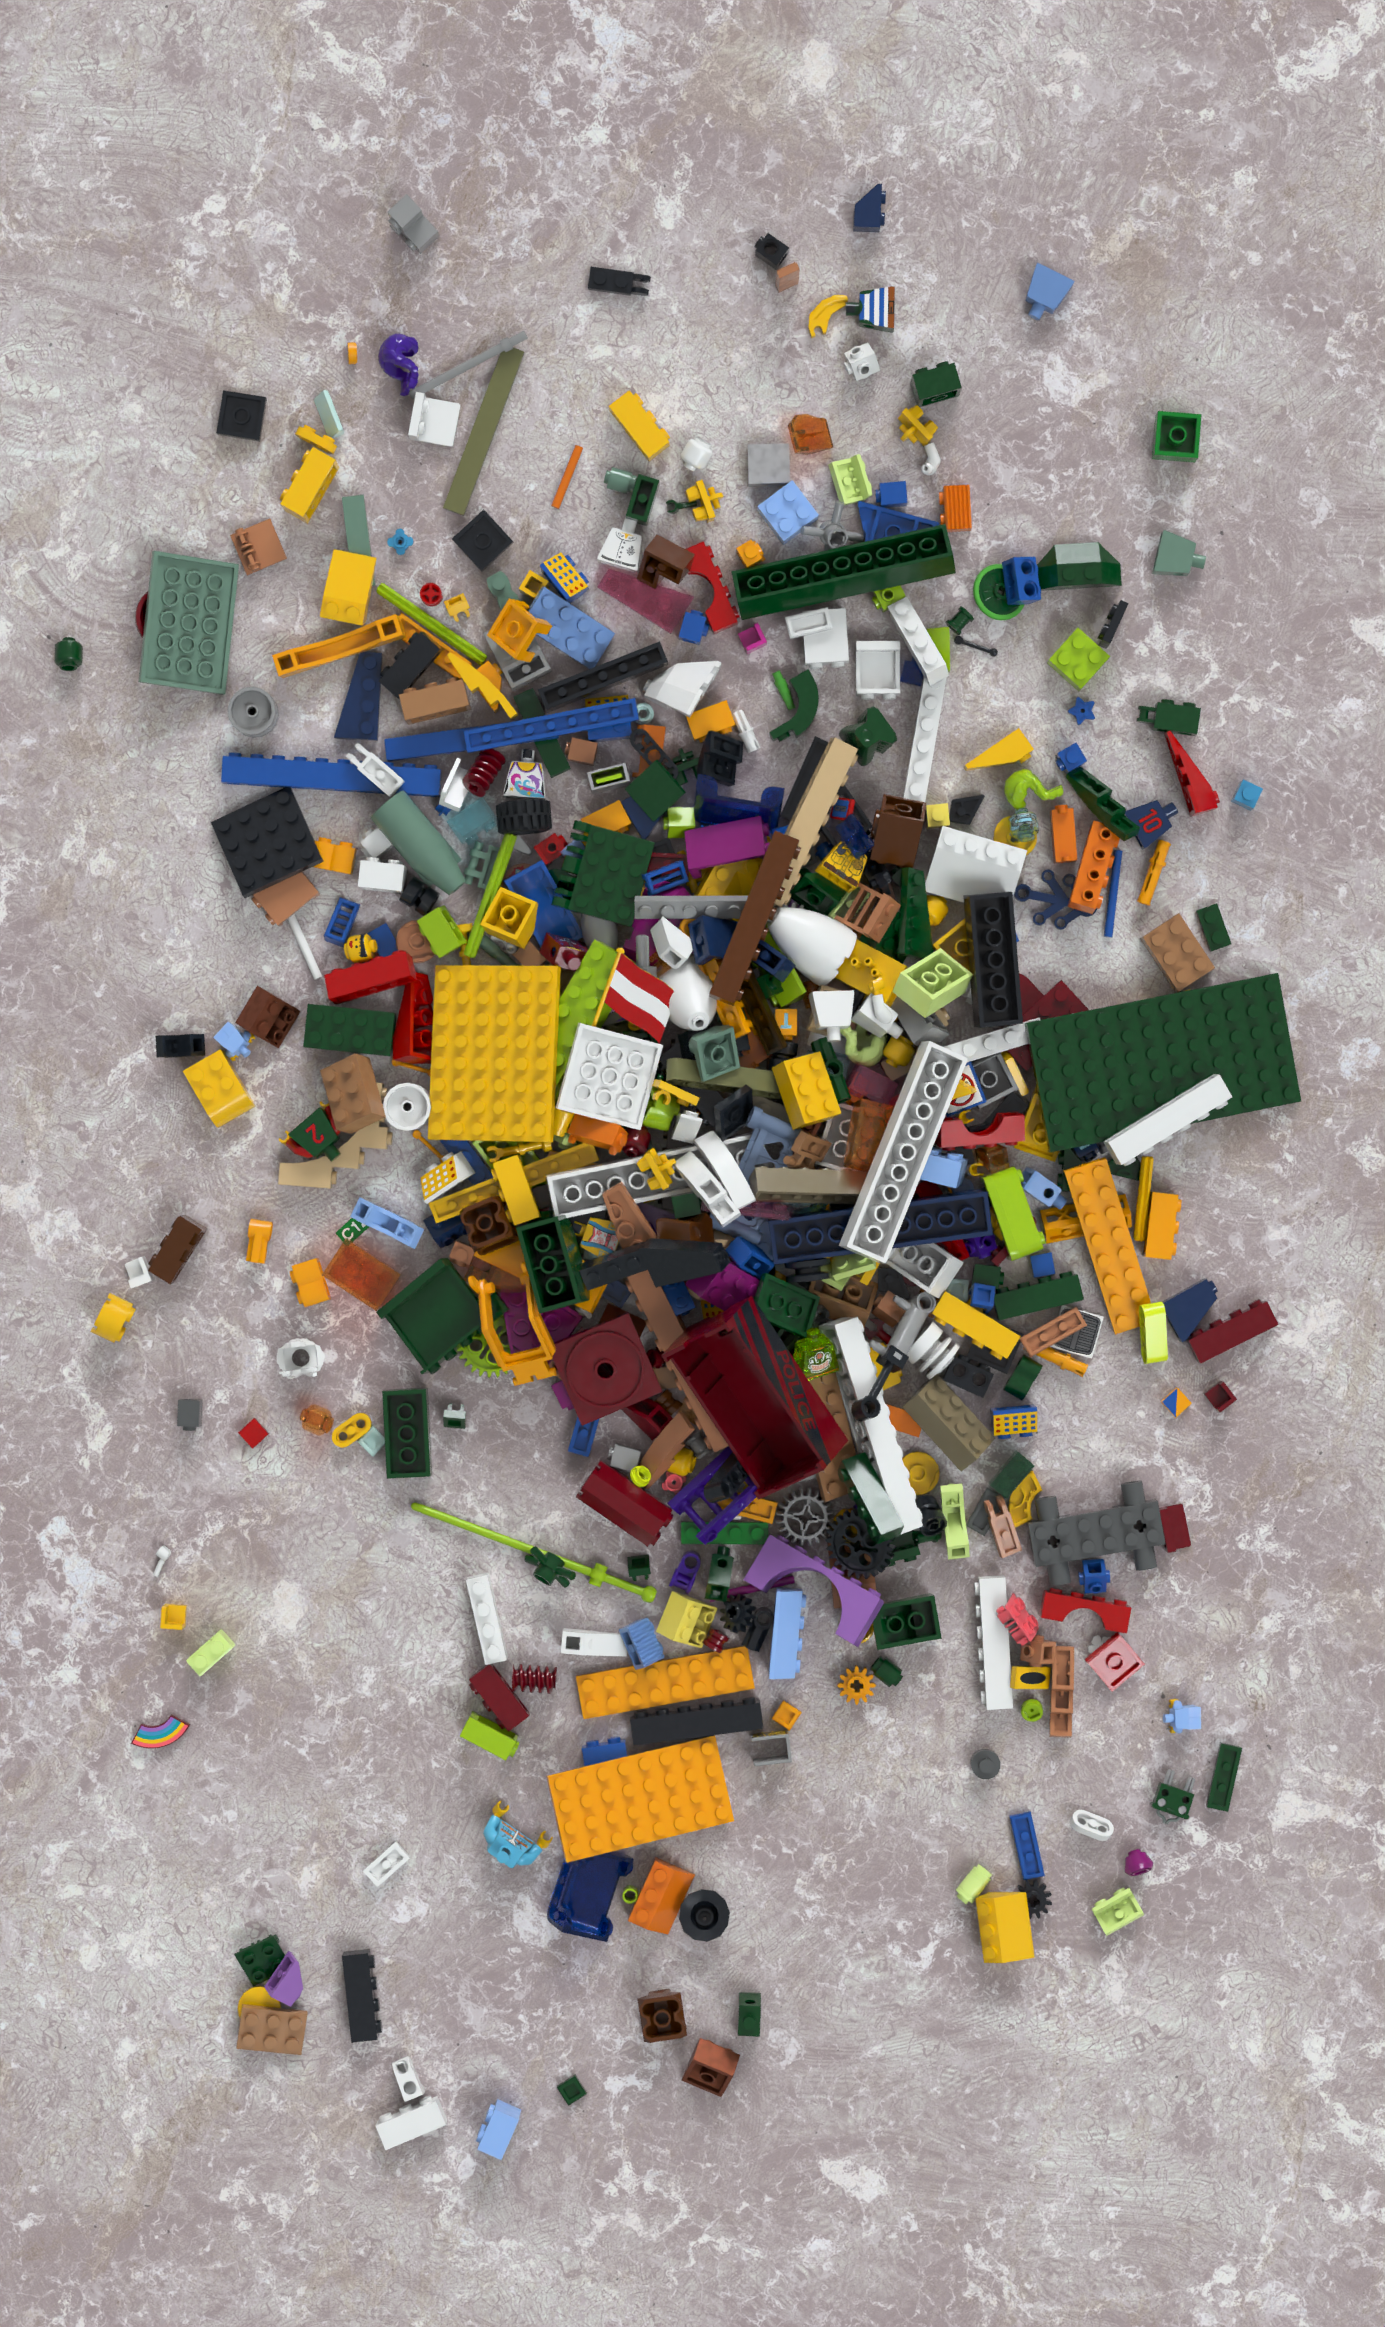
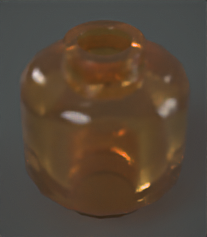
(316, 1419)

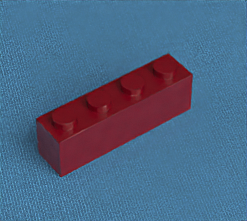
(1232, 1331)

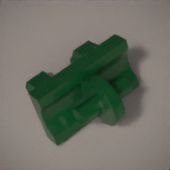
(685, 766)

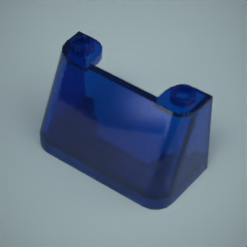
(717, 809)
(585, 1894)

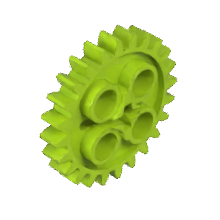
(484, 1364)

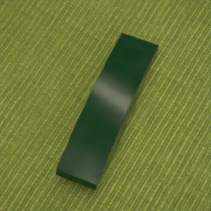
(549, 749)
(1098, 799)

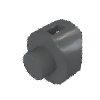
(985, 1763)

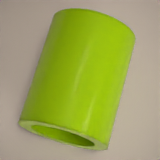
(630, 1888)

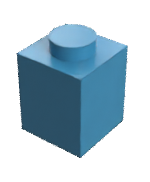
(1246, 795)

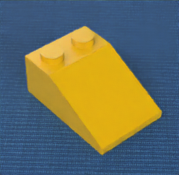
(348, 587)
(1035, 1137)

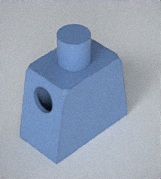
(1046, 291)
(1035, 1185)

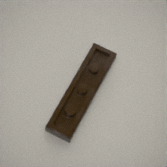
(762, 1016)

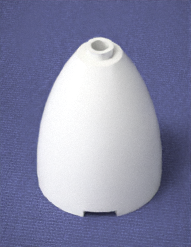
(812, 942)
(690, 1003)

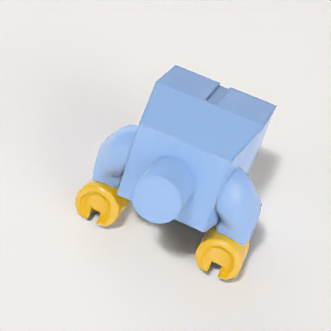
(234, 1041)
(1182, 1717)

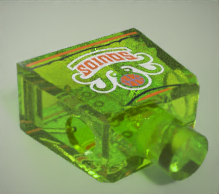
(815, 1355)

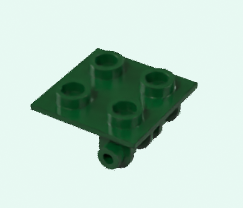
(260, 1959)

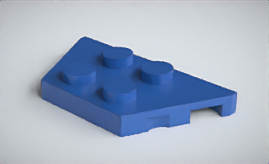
(883, 522)

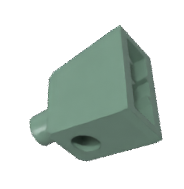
(1176, 556)

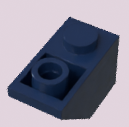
(868, 211)

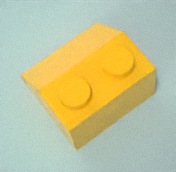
(511, 918)

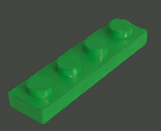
(731, 1534)

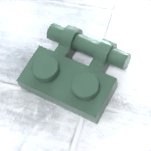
(489, 858)

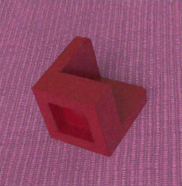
(1220, 1396)

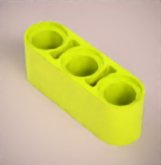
(1153, 1332)

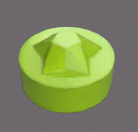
(1031, 1710)

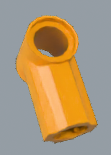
(259, 1235)

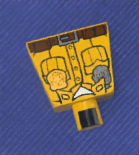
(842, 867)

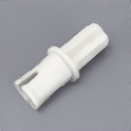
(746, 731)

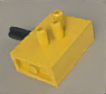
(866, 965)

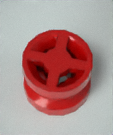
(428, 591)

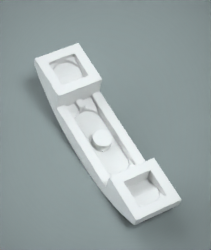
(725, 1168)

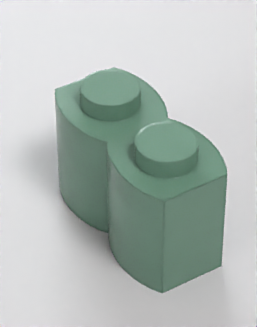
(501, 588)

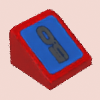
(842, 809)

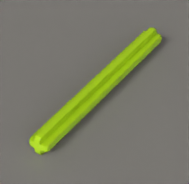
(431, 624)
(491, 890)

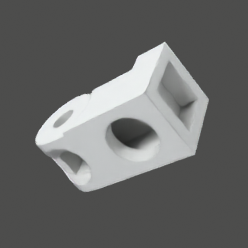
(407, 2079)

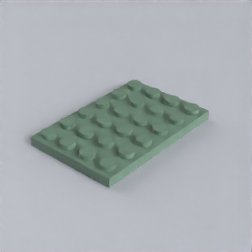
(188, 622)

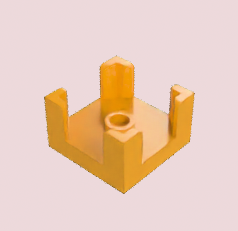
(516, 629)

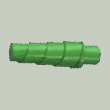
(783, 689)

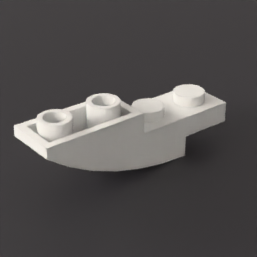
(707, 1188)

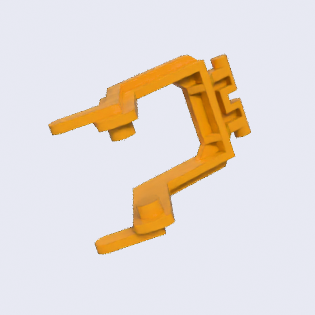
(523, 1363)

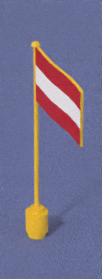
(635, 997)

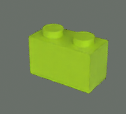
(441, 931)

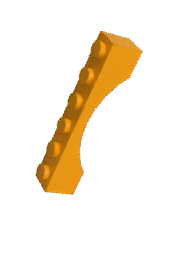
(339, 647)

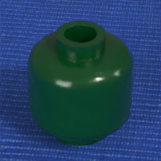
(68, 654)

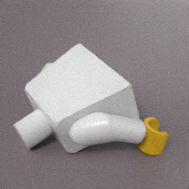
(875, 1014)

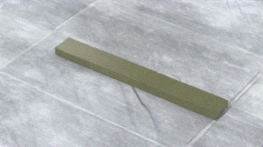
(483, 431)

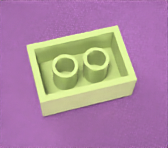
(932, 983)

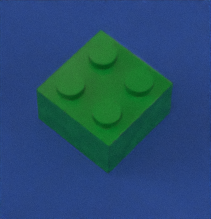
(1176, 436)

